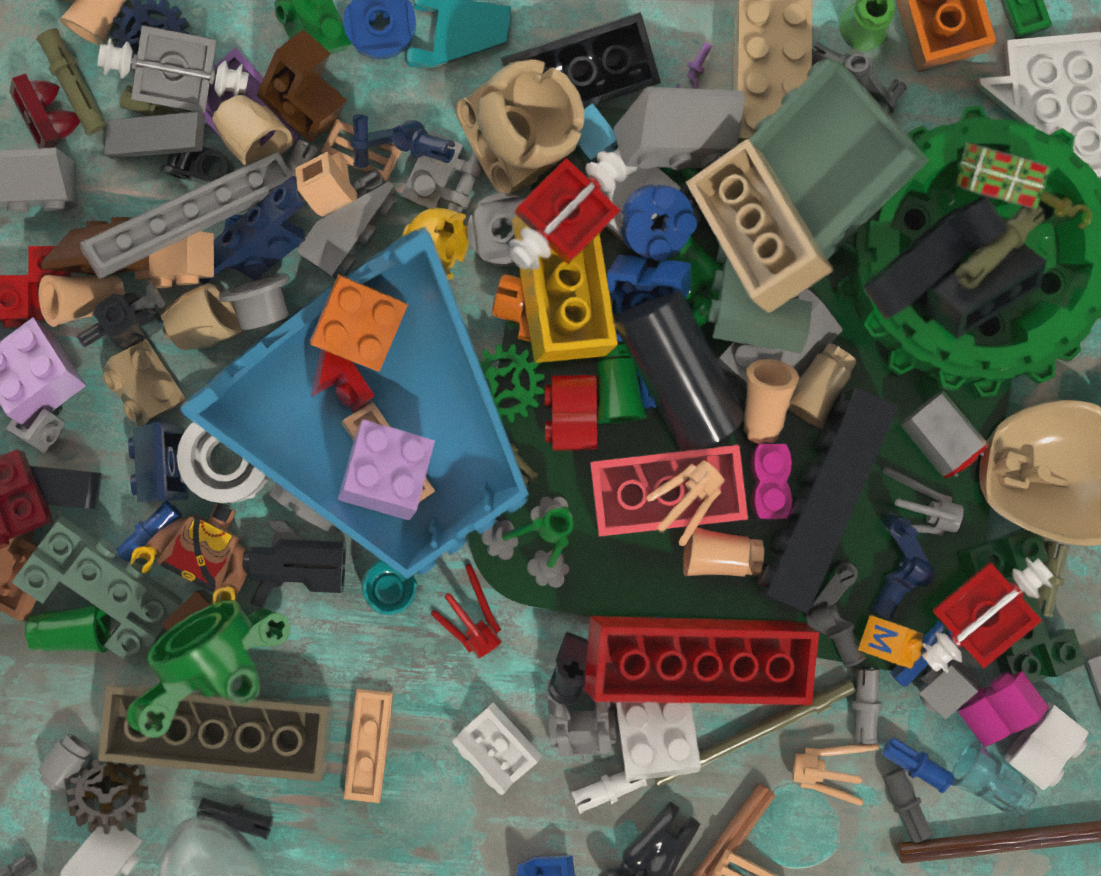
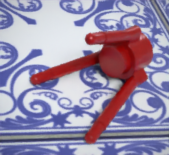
(479, 637)

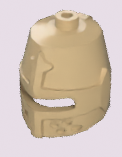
(242, 125)
(195, 317)

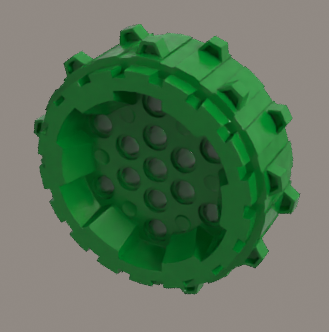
(1028, 333)

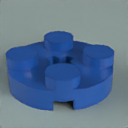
(385, 43)
(676, 227)

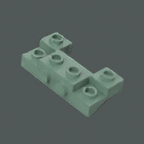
(104, 580)

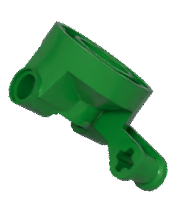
(207, 655)

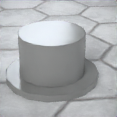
(258, 300)

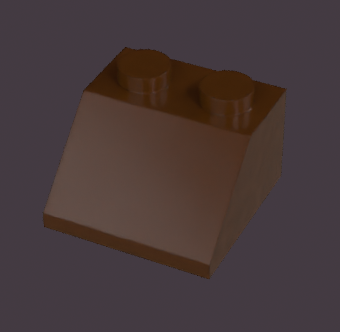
(70, 258)

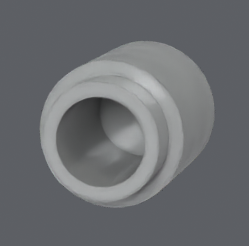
(65, 762)

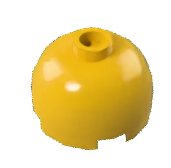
(447, 233)

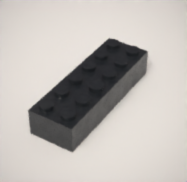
(827, 498)

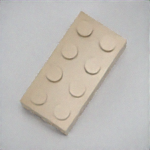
(769, 55)
(758, 226)

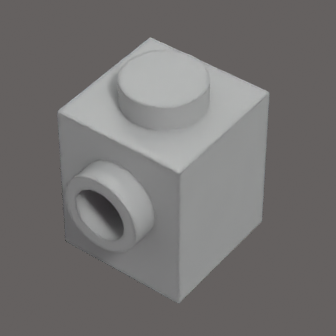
(947, 691)

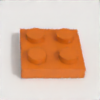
(358, 323)

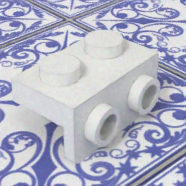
(496, 749)

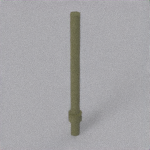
(820, 703)

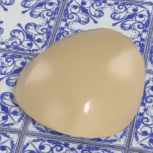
(1047, 471)

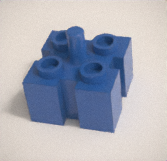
(635, 283)

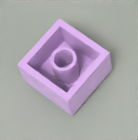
(34, 373)
(386, 470)

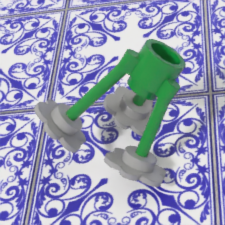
(553, 524)

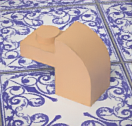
(325, 183)

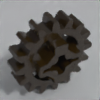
(107, 796)

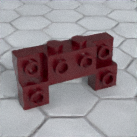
(20, 498)

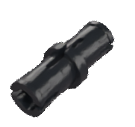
(236, 817)

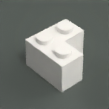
(105, 854)

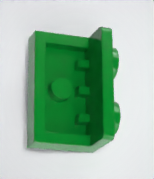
(315, 17)

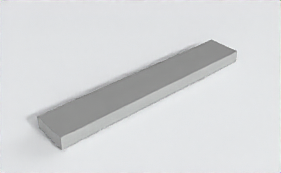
(185, 215)

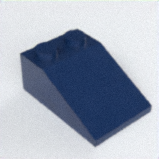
(156, 463)

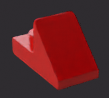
(342, 373)

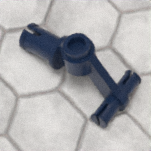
(406, 137)
(912, 569)

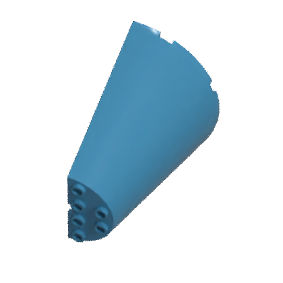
(424, 387)

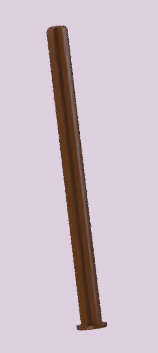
(999, 842)

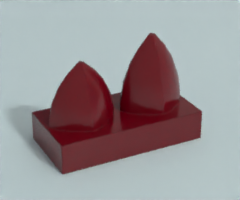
(31, 99)

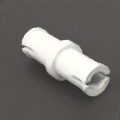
(605, 790)

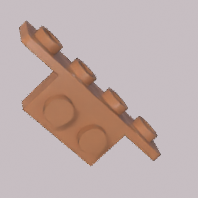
(12, 558)

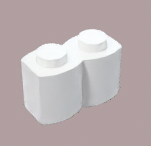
(1046, 746)

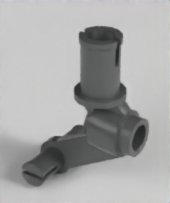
(861, 68)
(826, 617)

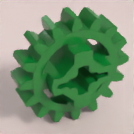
(519, 393)

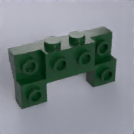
(1036, 652)

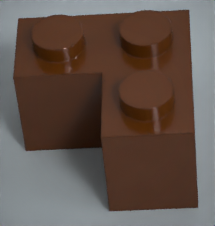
(296, 89)

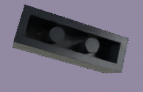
(964, 308)

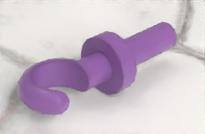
(696, 67)

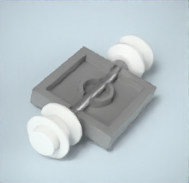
(172, 69)

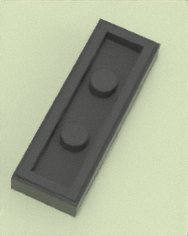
(154, 135)

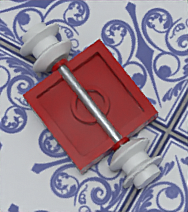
(567, 210)
(987, 615)

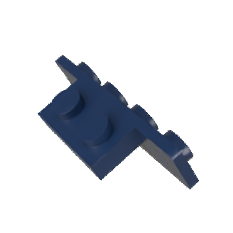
(261, 234)

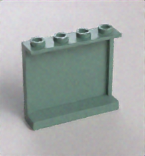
(836, 153)

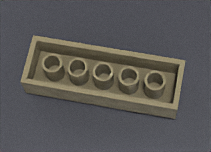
(218, 735)

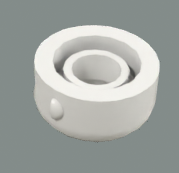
(201, 477)

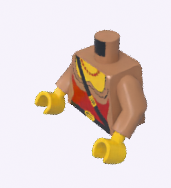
(200, 552)

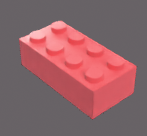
(625, 483)

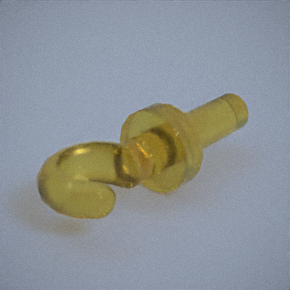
(1064, 207)

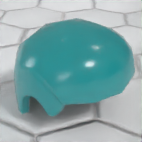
(387, 589)

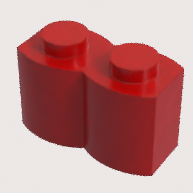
(573, 413)

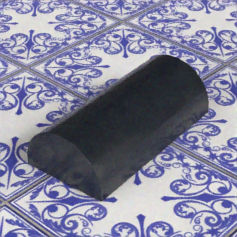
(600, 60)
(679, 370)

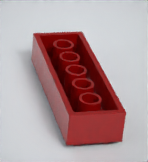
(700, 661)

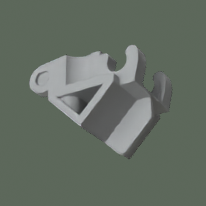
(583, 730)

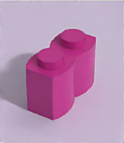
(770, 470)
(1003, 708)

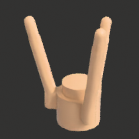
(702, 482)
(810, 770)

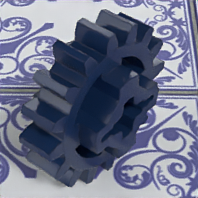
(142, 16)

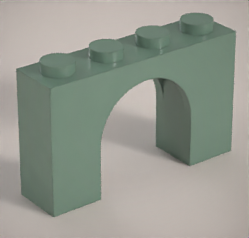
(744, 321)

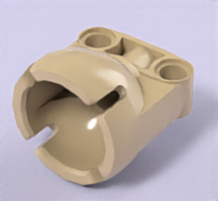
(522, 123)

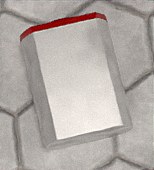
(944, 435)

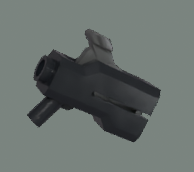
(124, 317)
(295, 560)

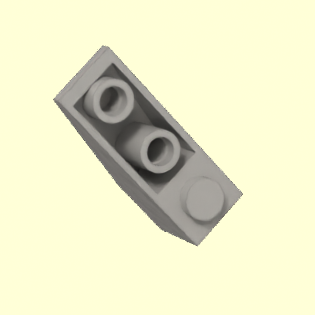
(340, 234)

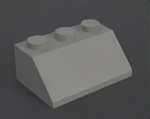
(679, 127)
(36, 179)
(822, 331)

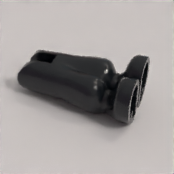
(654, 848)

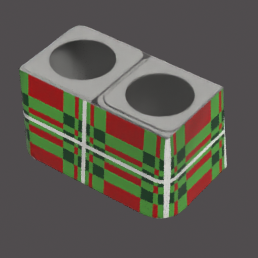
(1002, 175)

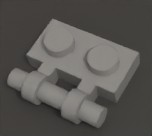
(431, 176)

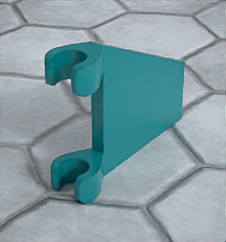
(461, 30)

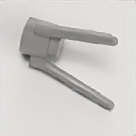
(941, 514)

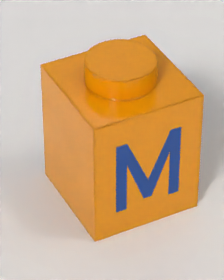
(891, 642)

